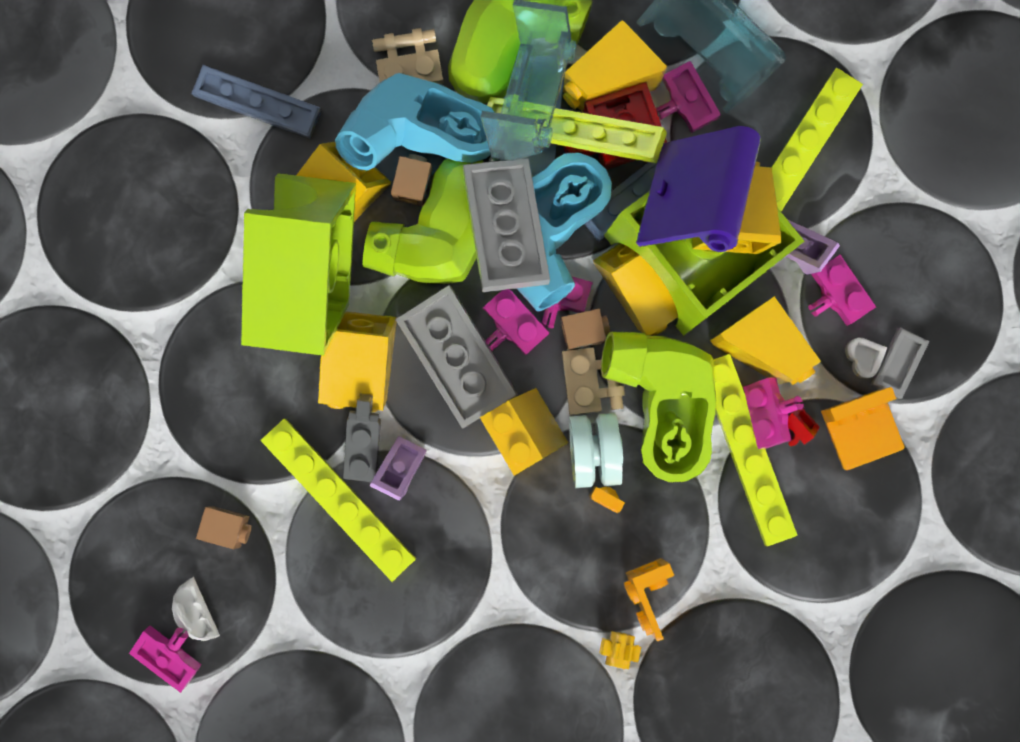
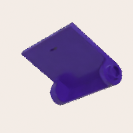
(701, 189)

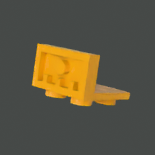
(863, 428)
(653, 576)

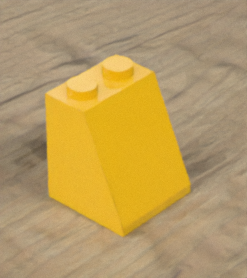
(612, 65)
(328, 164)
(760, 221)
(637, 289)
(769, 344)
(358, 361)
(524, 430)

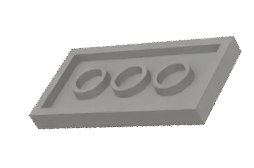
(505, 225)
(456, 356)

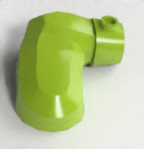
(490, 44)
(437, 247)
(675, 400)

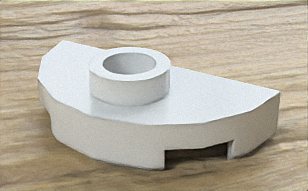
(192, 612)

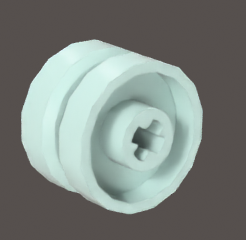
(598, 450)

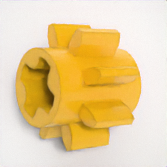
(620, 650)

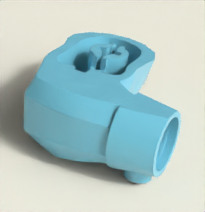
(413, 115)
(566, 197)

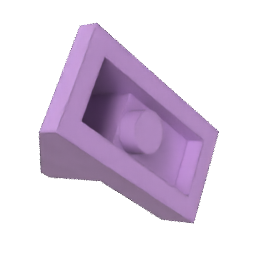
(814, 252)
(398, 468)

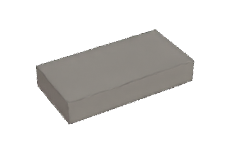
(900, 362)

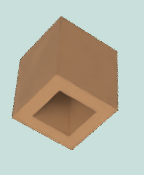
(412, 180)
(584, 329)
(224, 527)

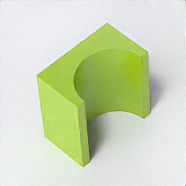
(298, 265)
(699, 278)

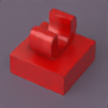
(802, 426)

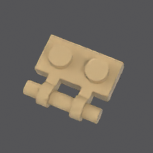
(419, 65)
(583, 385)

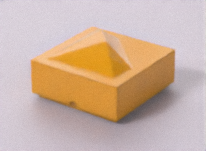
(607, 497)

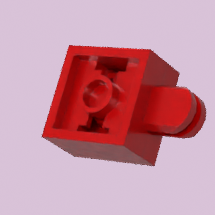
(627, 104)

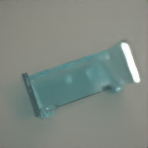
(723, 39)
(534, 84)

